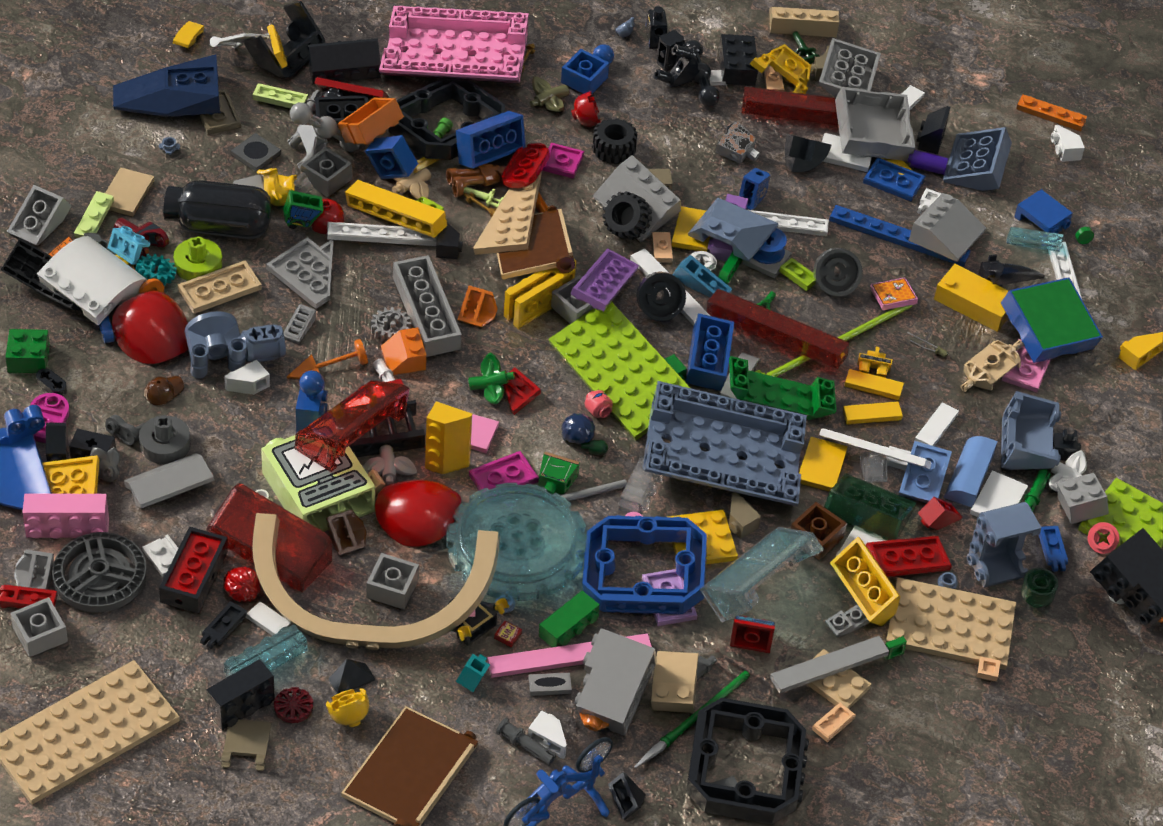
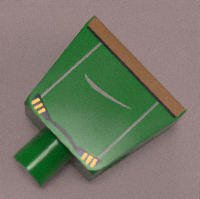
(557, 473)

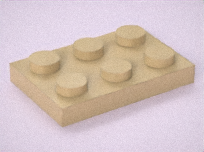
(841, 687)

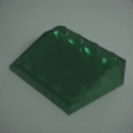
(869, 507)

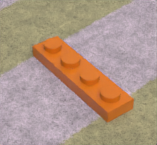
(1051, 112)

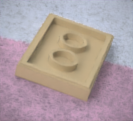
(129, 190)

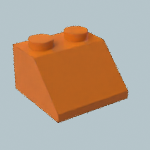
(405, 352)

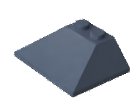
(734, 226)

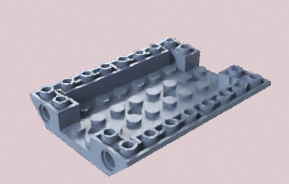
(727, 431)

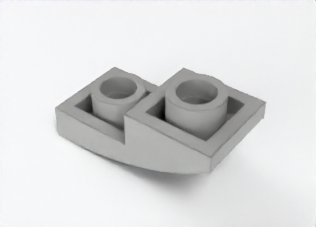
(847, 622)

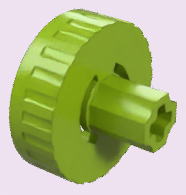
(198, 251)

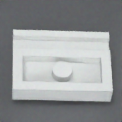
(161, 553)

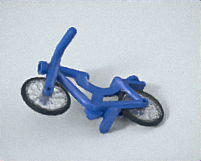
(533, 810)

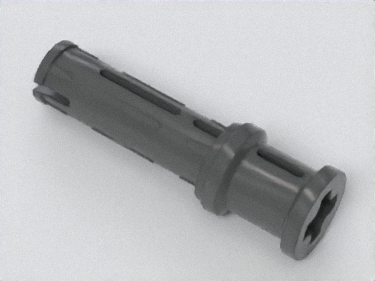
(518, 737)

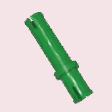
(1037, 488)

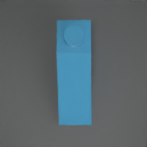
(699, 278)

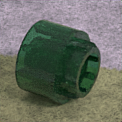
(1039, 587)

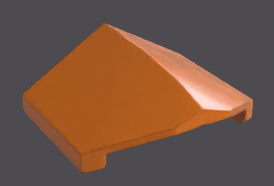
(478, 307)

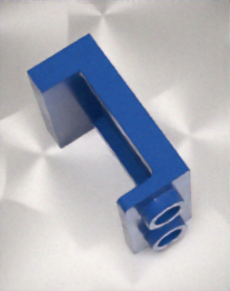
(1044, 212)

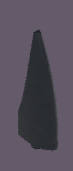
(1009, 273)

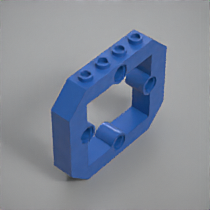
(689, 563)

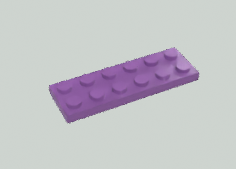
(604, 280)

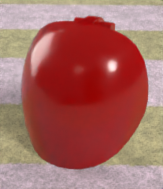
(150, 327)
(416, 511)

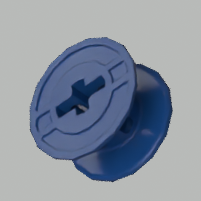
(773, 249)

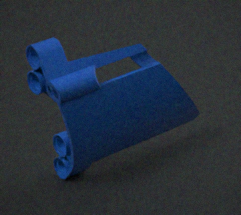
(19, 457)

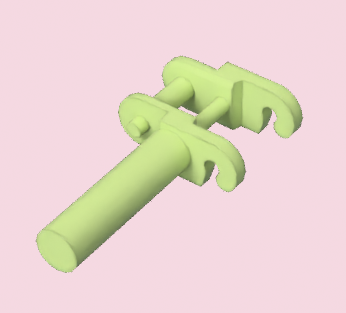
(485, 196)

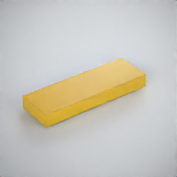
(874, 384)
(872, 412)

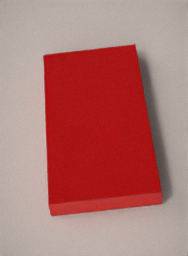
(350, 89)
(910, 556)

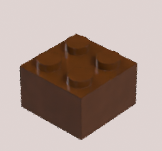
(825, 526)

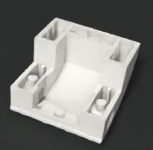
(91, 277)

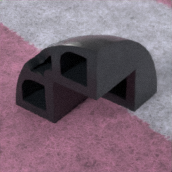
(804, 154)

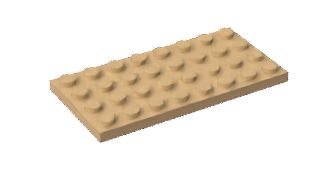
(84, 731)

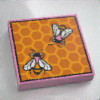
(894, 294)

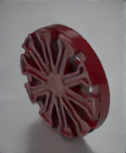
(293, 705)

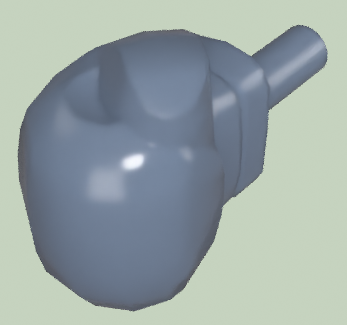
(626, 28)

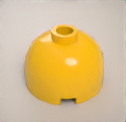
(349, 707)

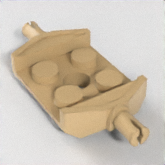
(985, 374)

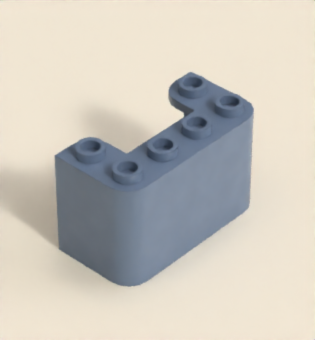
(999, 542)

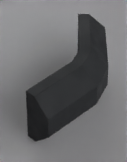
(24, 265)

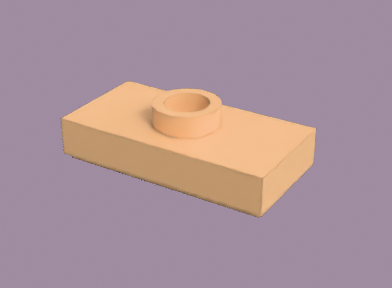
(773, 79)
(662, 247)
(833, 722)

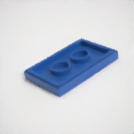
(885, 177)

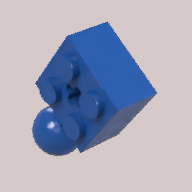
(586, 70)
(310, 399)

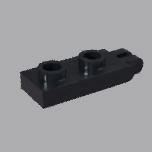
(223, 625)

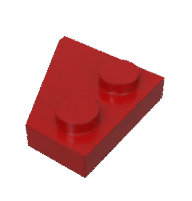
(520, 391)

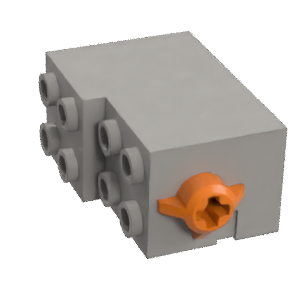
(613, 681)

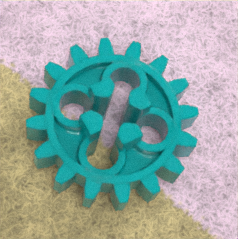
(165, 273)

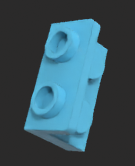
(127, 244)

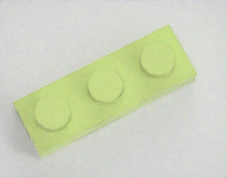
(278, 96)
(94, 214)

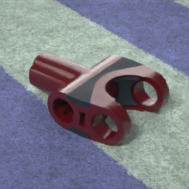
(149, 230)

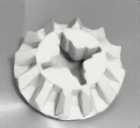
(707, 258)

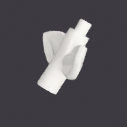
(1074, 467)

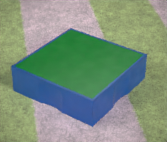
(1051, 319)

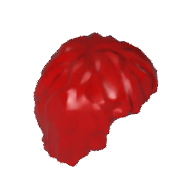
(242, 584)

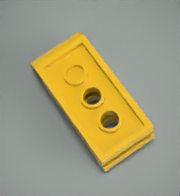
(533, 295)

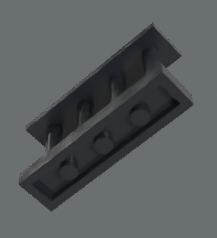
(398, 441)

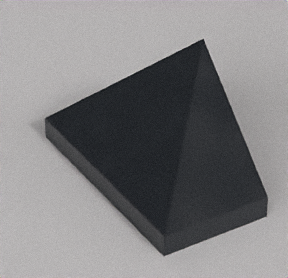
(350, 675)
(626, 795)

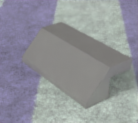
(169, 480)

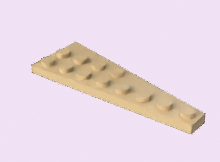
(511, 222)

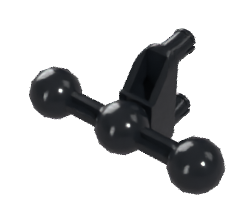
(691, 68)

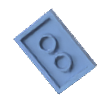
(925, 483)

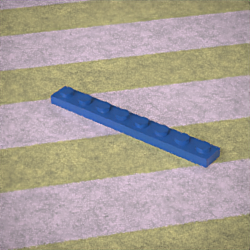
(884, 230)

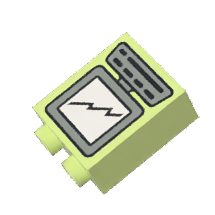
(311, 489)

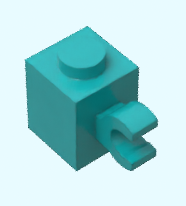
(473, 672)

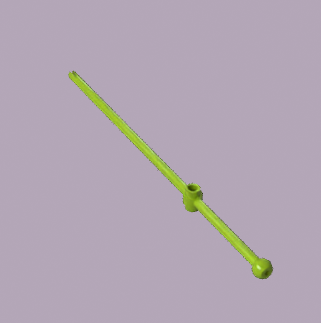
(860, 329)

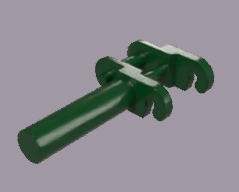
(804, 50)

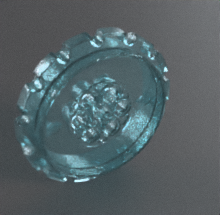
(538, 539)

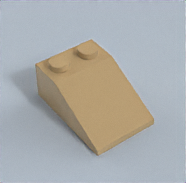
(674, 682)

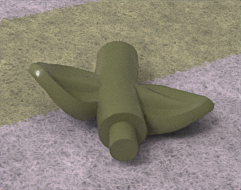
(548, 96)

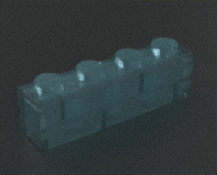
(271, 651)

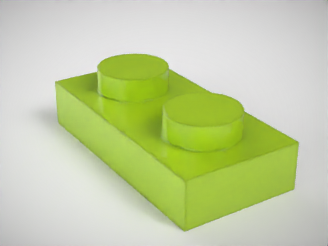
(798, 274)

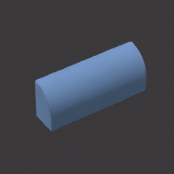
(971, 470)

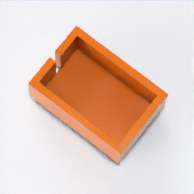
(370, 120)

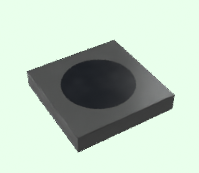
(255, 152)

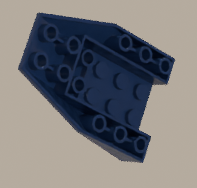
(173, 90)

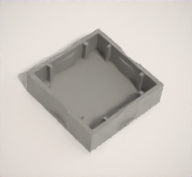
(874, 124)

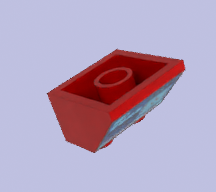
(752, 634)

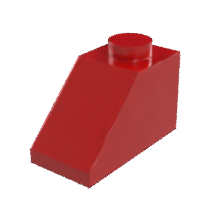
(939, 514)

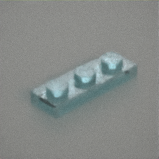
(1035, 239)

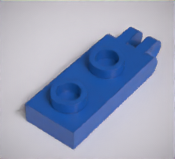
(1053, 548)

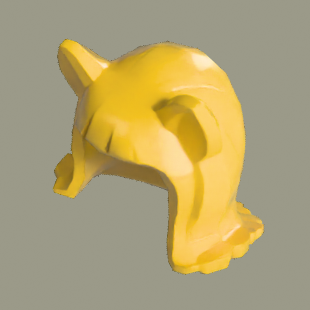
(277, 185)

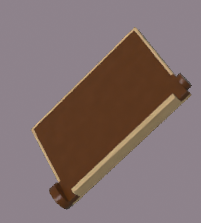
(547, 248)
(410, 768)

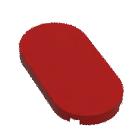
(525, 165)

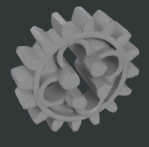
(383, 321)

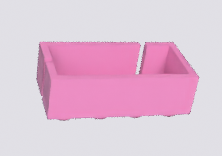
(64, 515)

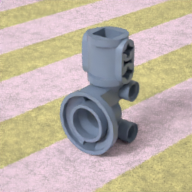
(218, 335)

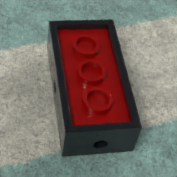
(193, 569)

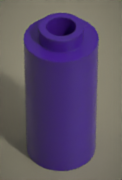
(928, 162)

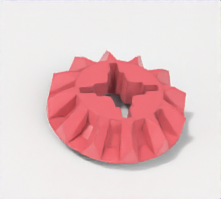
(1094, 537)

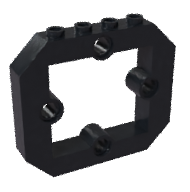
(415, 131)
(753, 722)

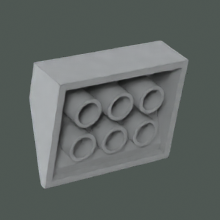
(848, 67)
(637, 179)
(947, 228)

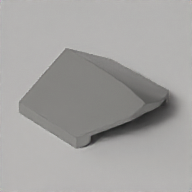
(34, 569)

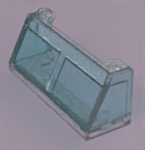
(734, 588)

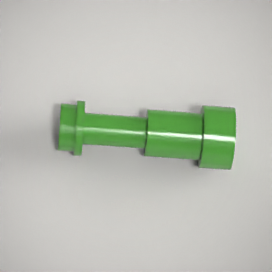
(444, 126)

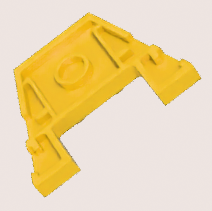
(788, 64)

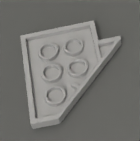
(306, 270)

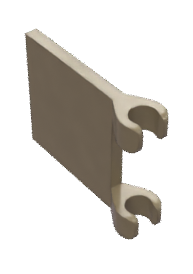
(247, 739)

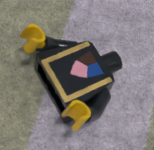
(480, 621)

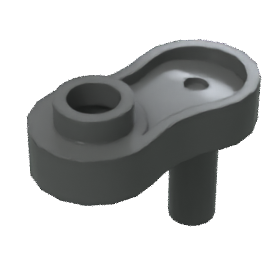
(126, 432)

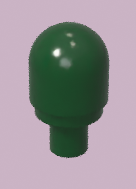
(596, 447)

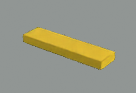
(277, 46)

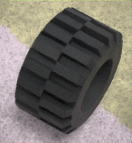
(614, 140)
(615, 209)

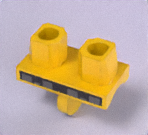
(875, 360)

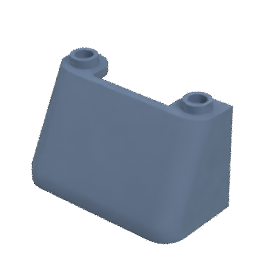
(1029, 433)

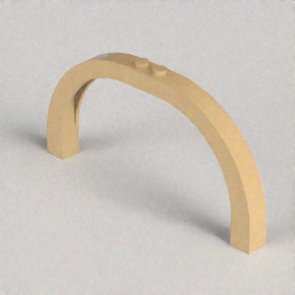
(371, 636)

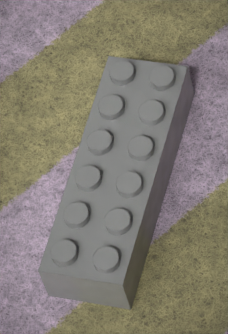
(427, 305)

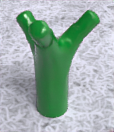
(767, 300)

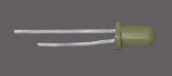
(940, 351)

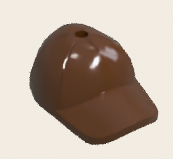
(162, 389)

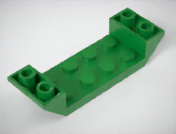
(810, 400)

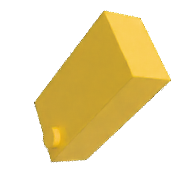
(972, 297)

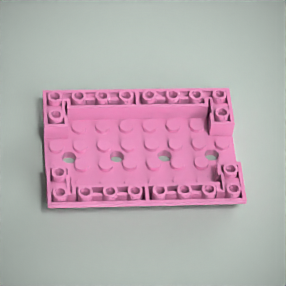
(492, 37)

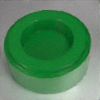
(1084, 235)

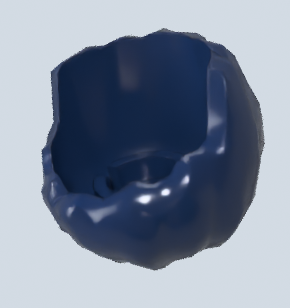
(578, 428)

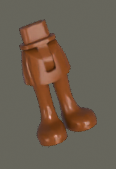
(485, 175)

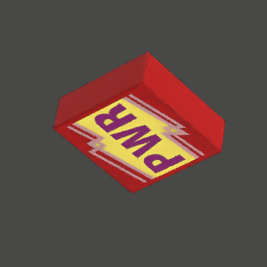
(508, 633)

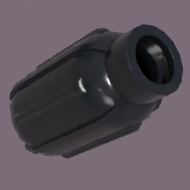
(219, 209)

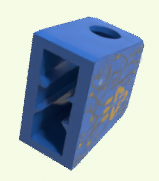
(757, 183)

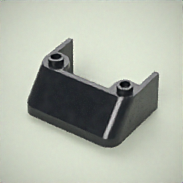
(301, 32)

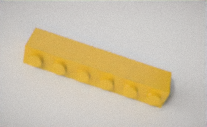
(396, 208)

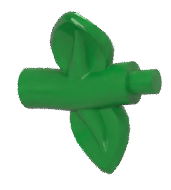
(491, 379)

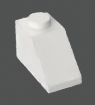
(548, 732)

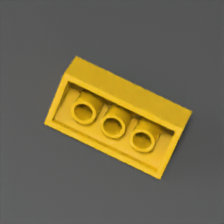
(447, 439)
(867, 582)

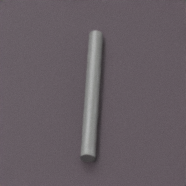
(595, 490)

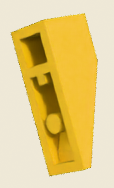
(1141, 349)

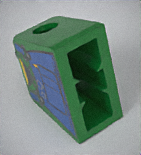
(302, 209)

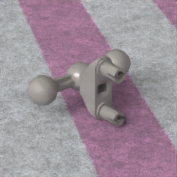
(316, 134)

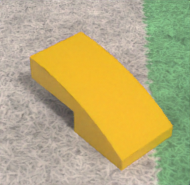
(187, 34)

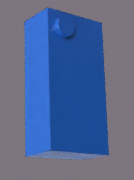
(490, 139)
(709, 352)

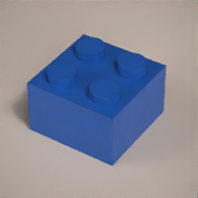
(391, 157)

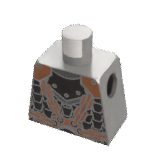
(737, 144)

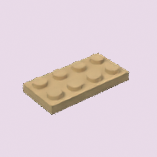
(219, 287)

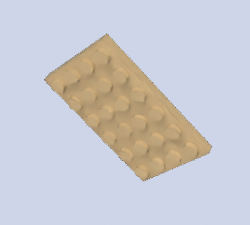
(952, 622)

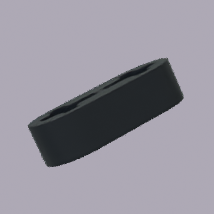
(54, 380)

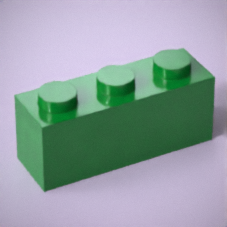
(569, 620)

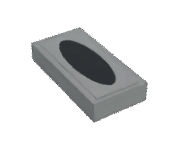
(549, 684)

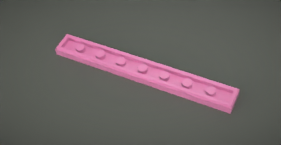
(545, 658)

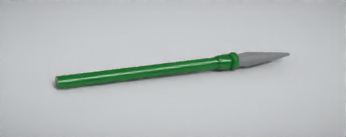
(670, 737)

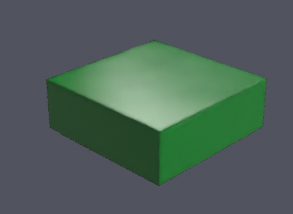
(896, 647)

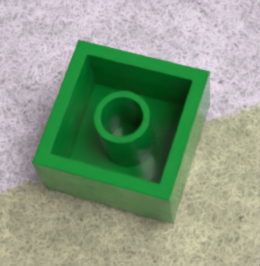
(27, 350)

